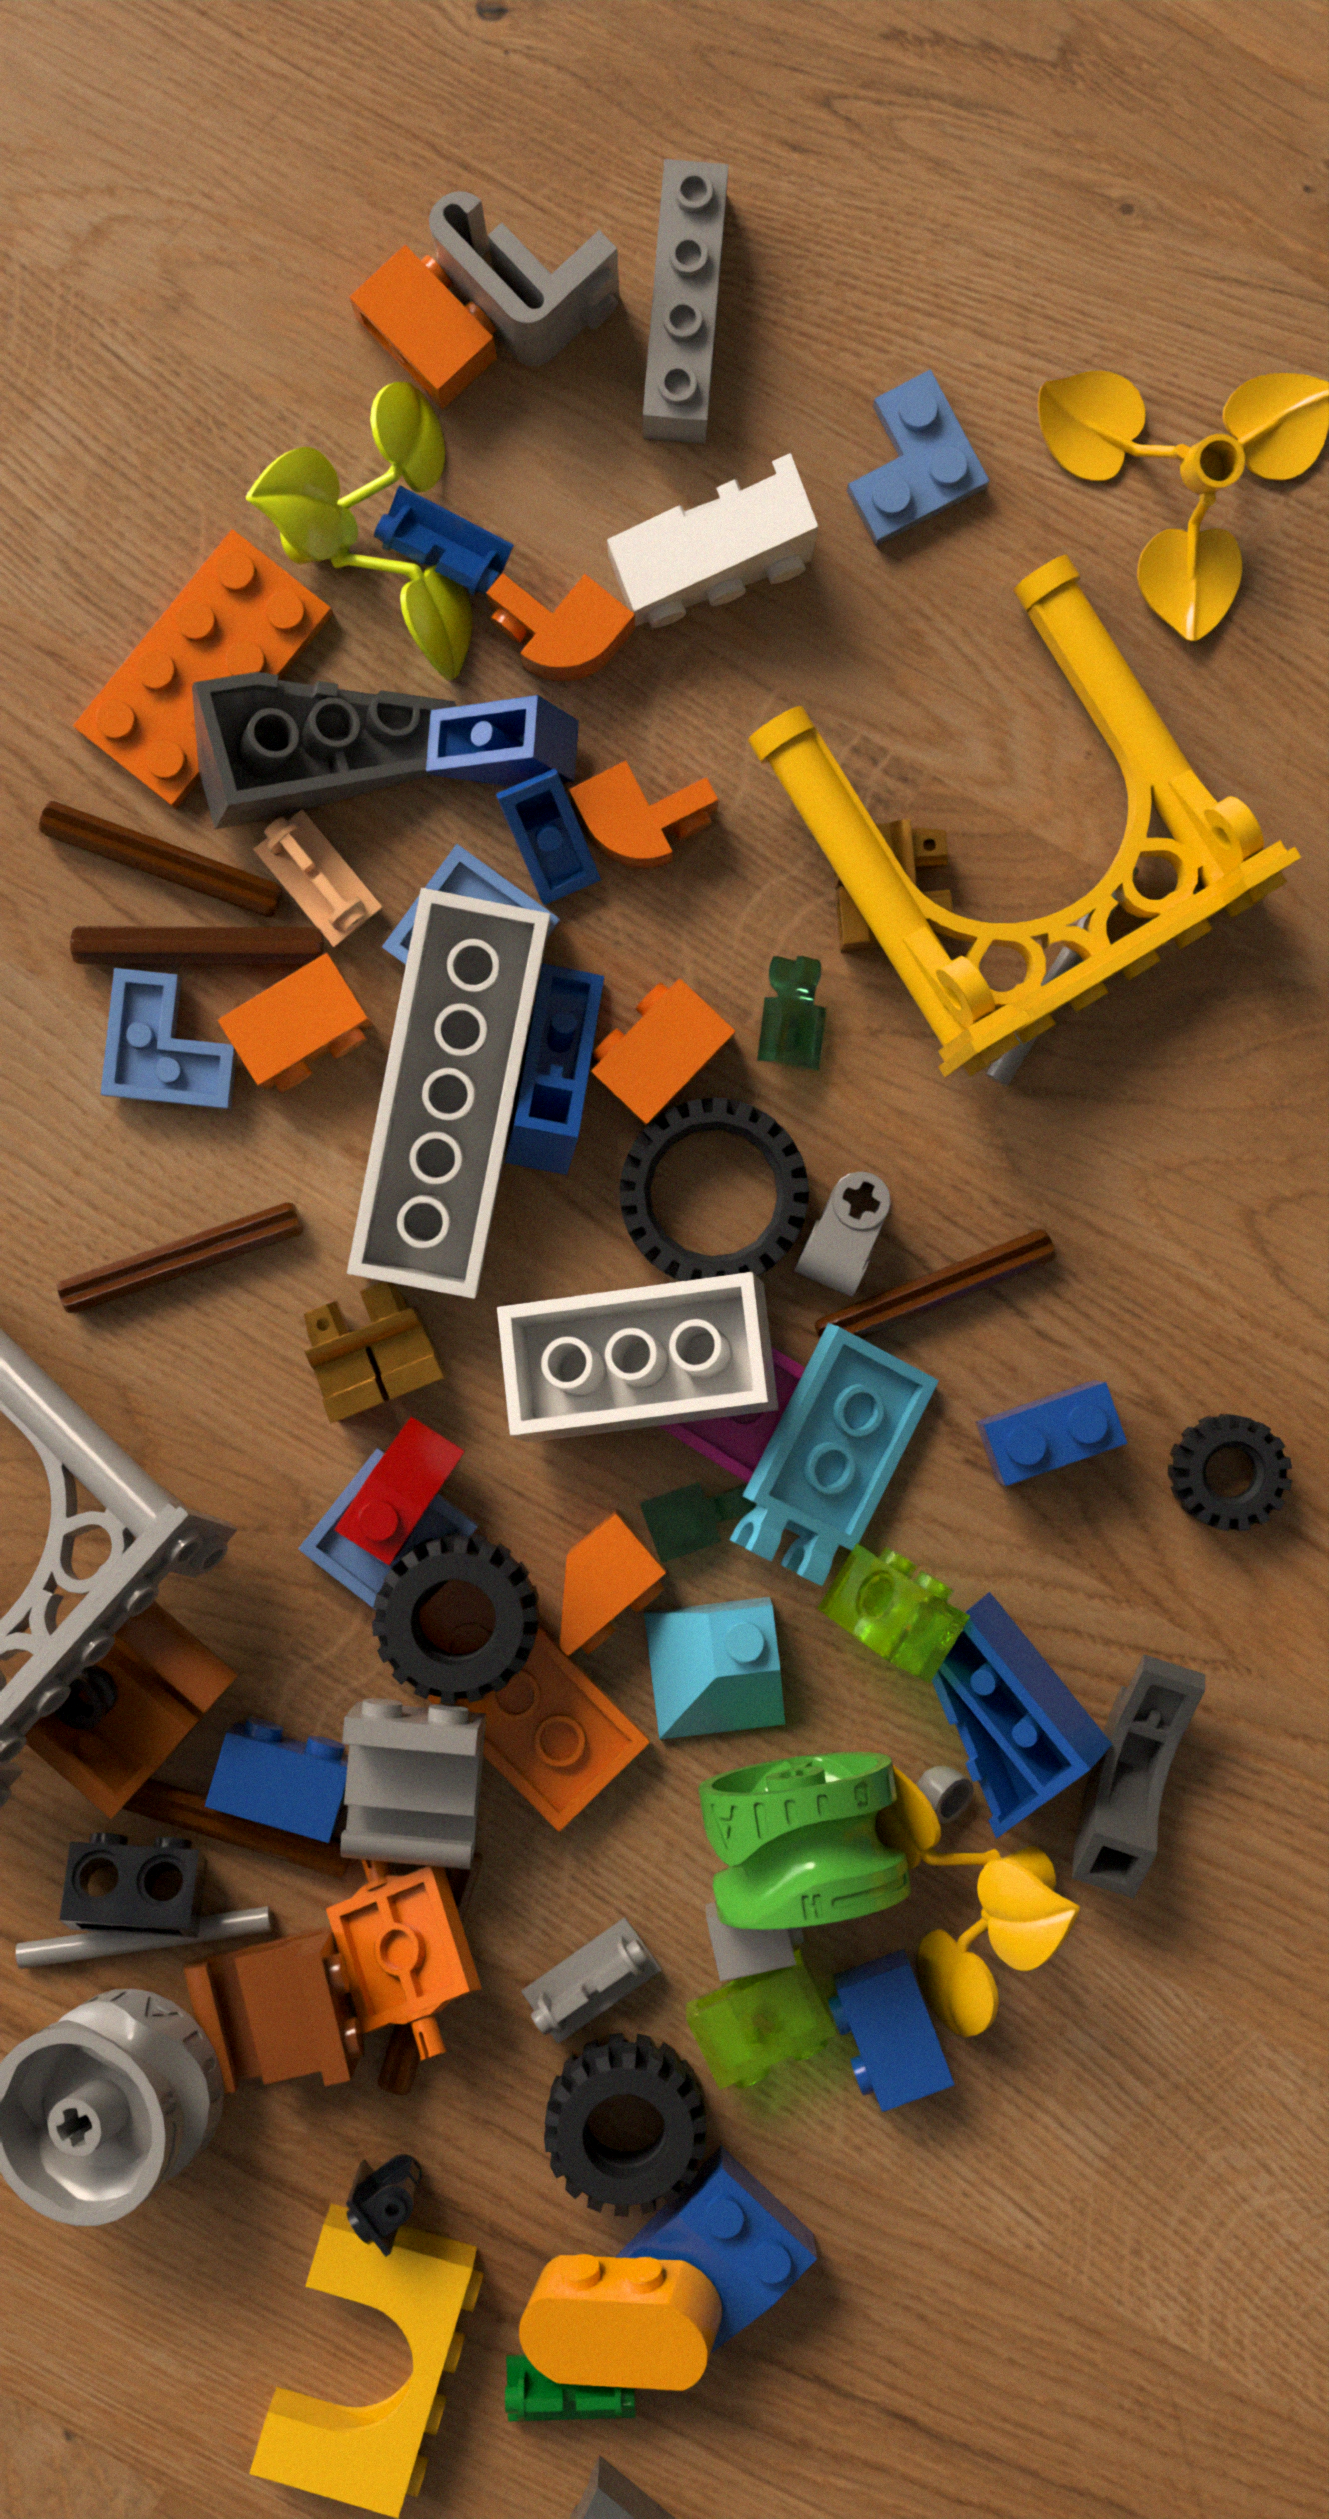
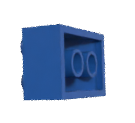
(734, 2236)

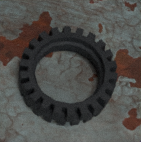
(704, 1116)

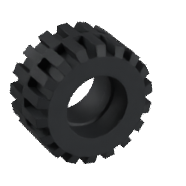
(425, 1664)
(618, 2175)

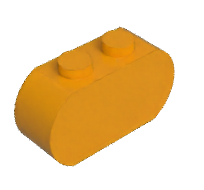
(621, 2322)

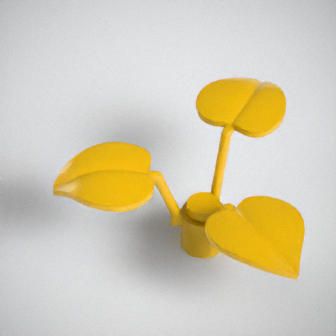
(1276, 431)
(1019, 1910)

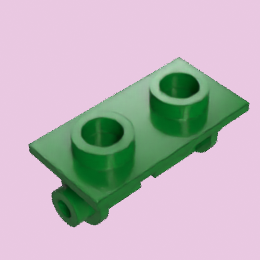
(537, 2398)

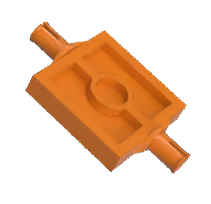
(404, 1951)

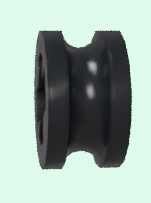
(102, 1699)

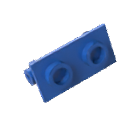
(443, 538)

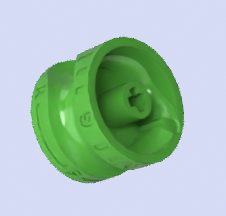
(803, 1840)

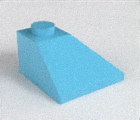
(715, 1668)

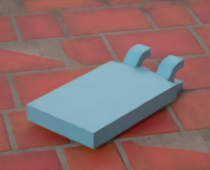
(832, 1452)

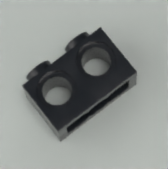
(130, 1904)

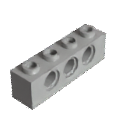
(685, 301)

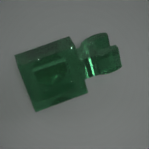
(791, 1022)
(687, 1519)

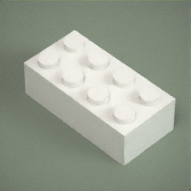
(637, 1358)

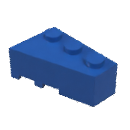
(1013, 1716)

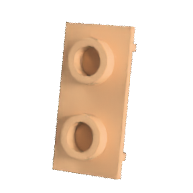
(317, 877)

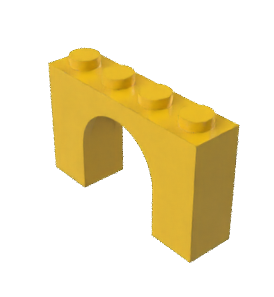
(372, 2451)

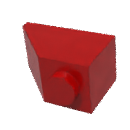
(399, 1491)

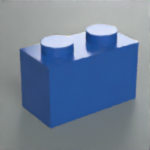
(1051, 1432)
(280, 1779)
(892, 2031)

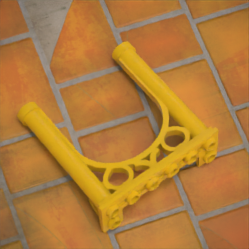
(1211, 843)

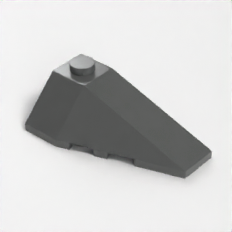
(300, 746)

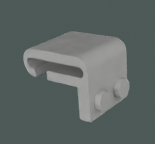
(526, 303)
(412, 1783)

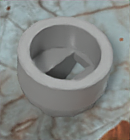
(946, 1791)

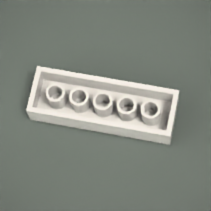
(448, 1093)

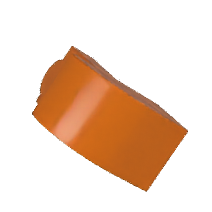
(572, 639)
(629, 828)

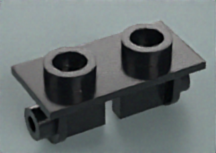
(383, 2199)

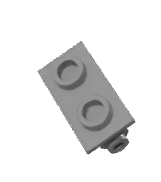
(590, 1981)

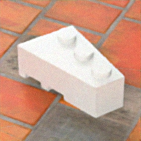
(715, 547)

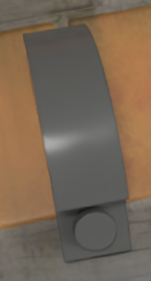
(1126, 1785)

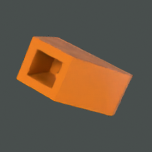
(602, 1578)

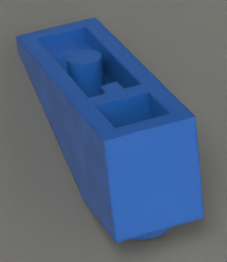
(555, 1070)

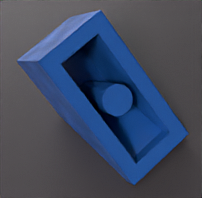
(502, 741)

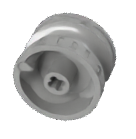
(107, 2106)

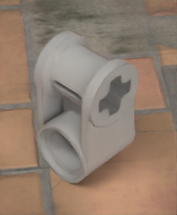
(840, 1244)

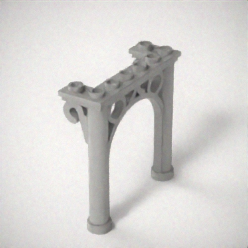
(166, 1541)

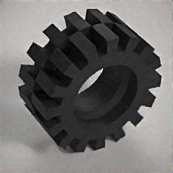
(1267, 1481)

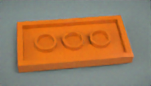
(226, 622)
(552, 1722)

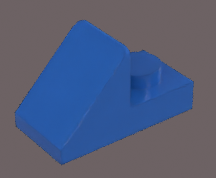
(548, 836)

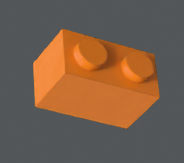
(425, 325)
(297, 1024)
(661, 1051)

